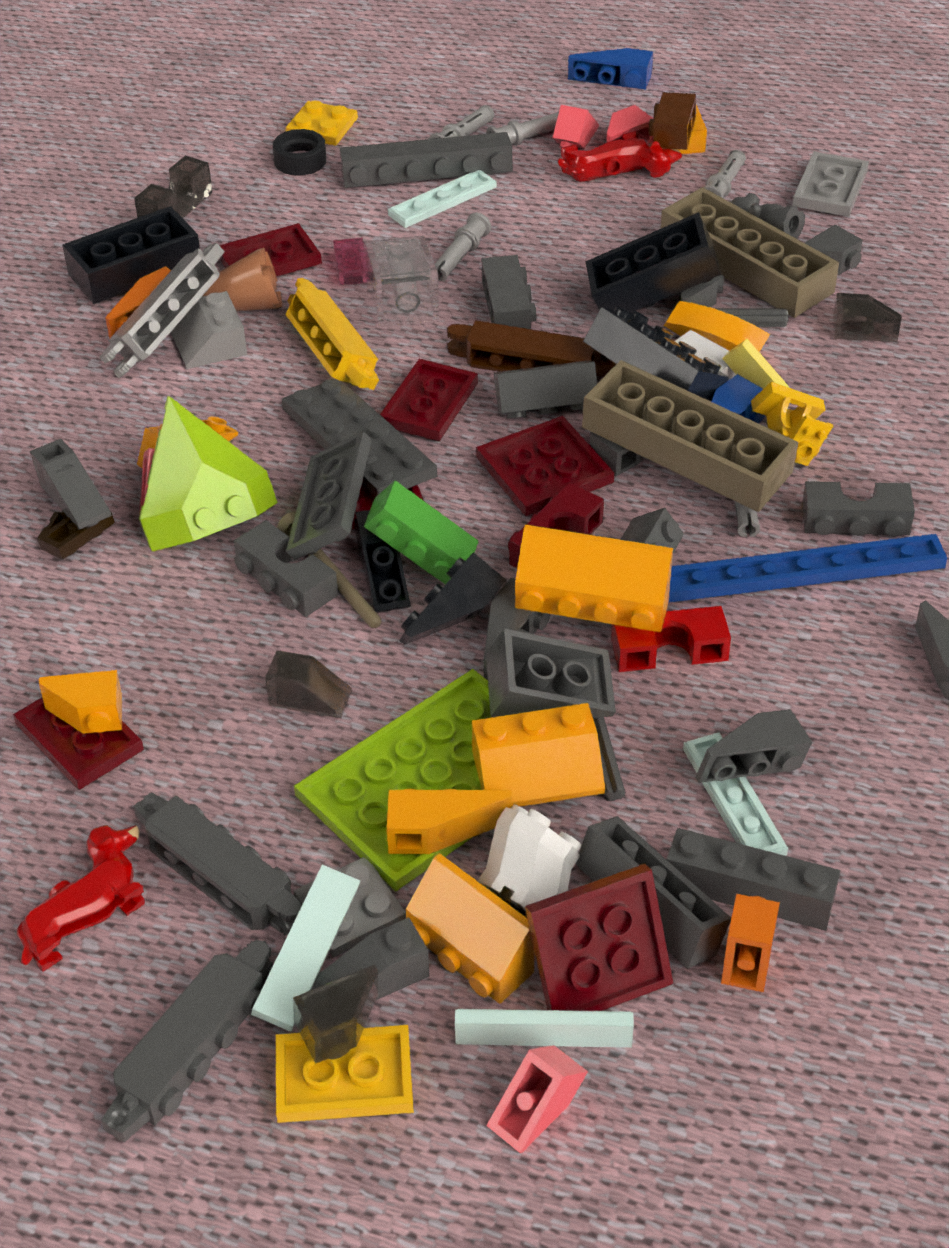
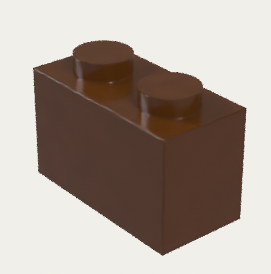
(673, 120)

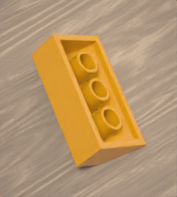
(593, 578)

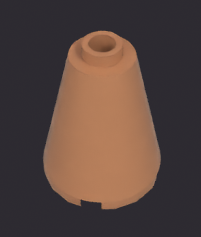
(250, 283)

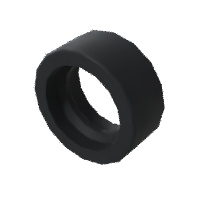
(299, 163)

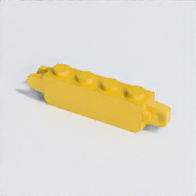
(331, 336)

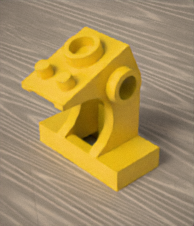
(797, 423)

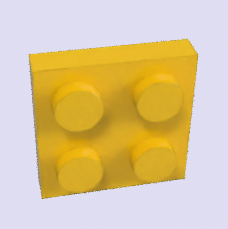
(324, 119)

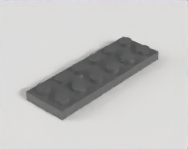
(336, 413)

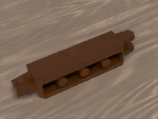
(513, 348)

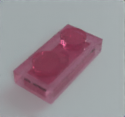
(351, 261)

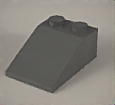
(547, 673)

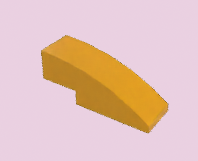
(714, 325)

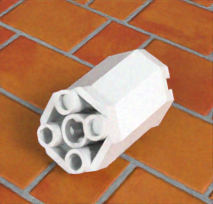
(528, 859)

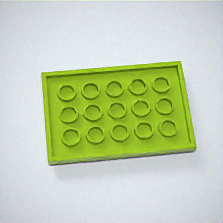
(415, 751)

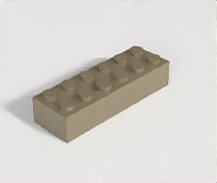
(759, 254)
(689, 435)

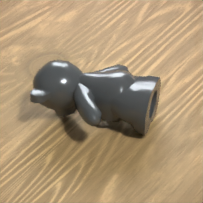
(784, 218)

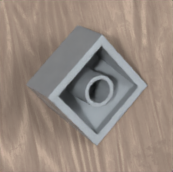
(210, 332)

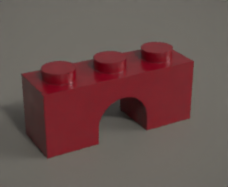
(568, 510)

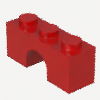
(697, 630)

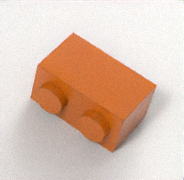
(750, 942)

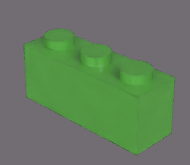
(419, 531)

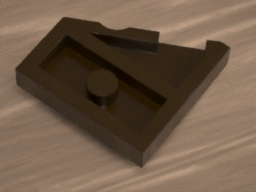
(64, 537)

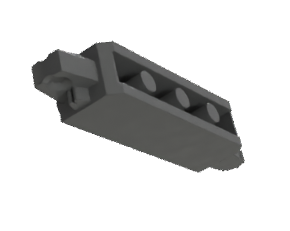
(218, 864)
(186, 1039)

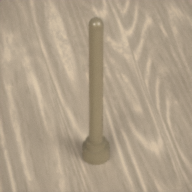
(344, 586)

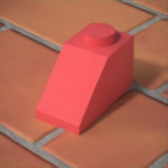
(629, 120)
(574, 127)
(536, 1096)

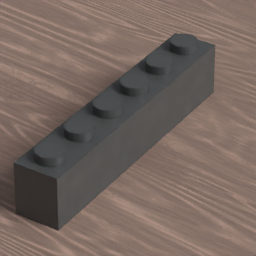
(425, 159)

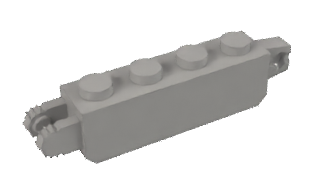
(163, 308)

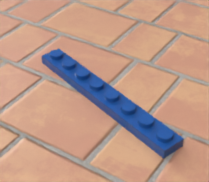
(806, 567)

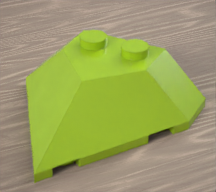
(199, 483)

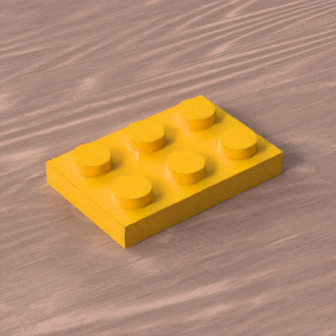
(363, 1082)

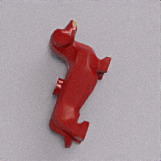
(617, 158)
(86, 900)

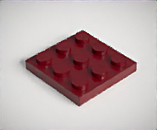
(542, 462)
(600, 942)

